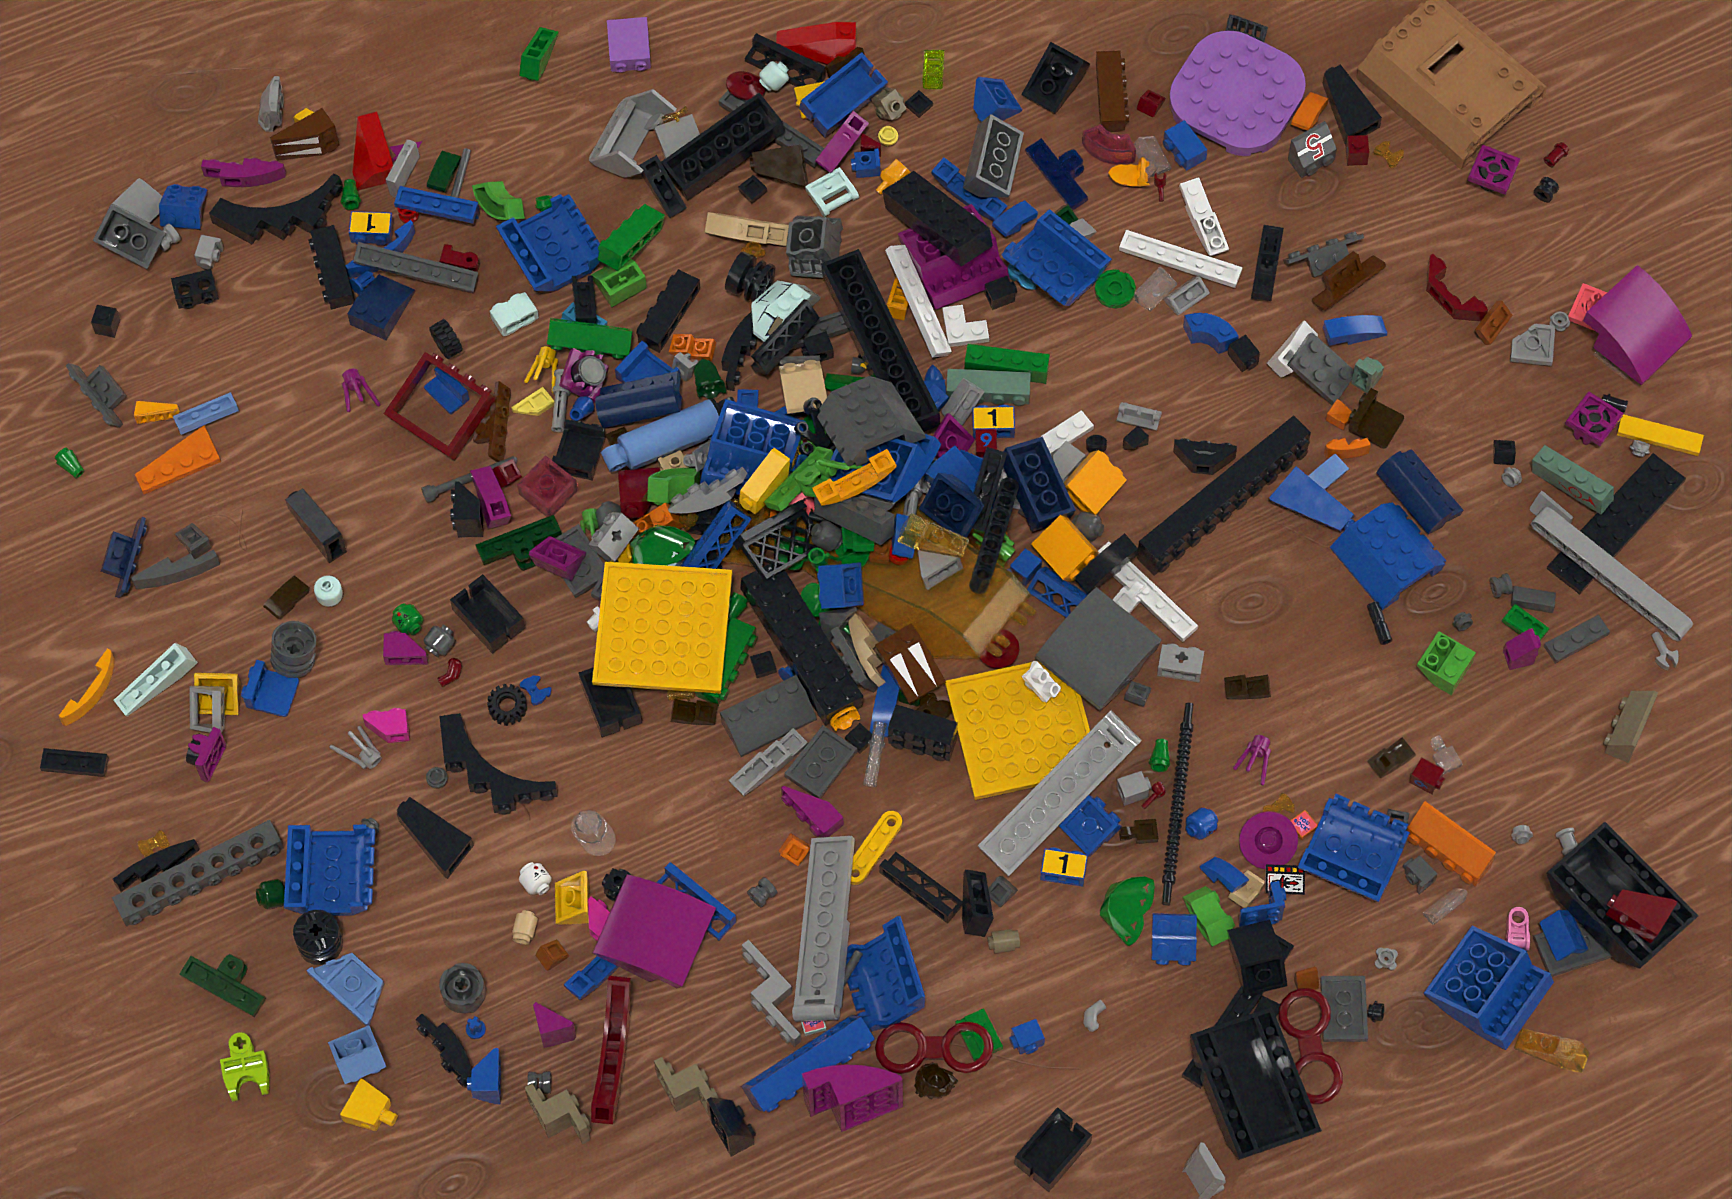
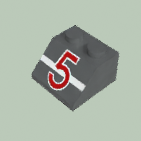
(1312, 150)

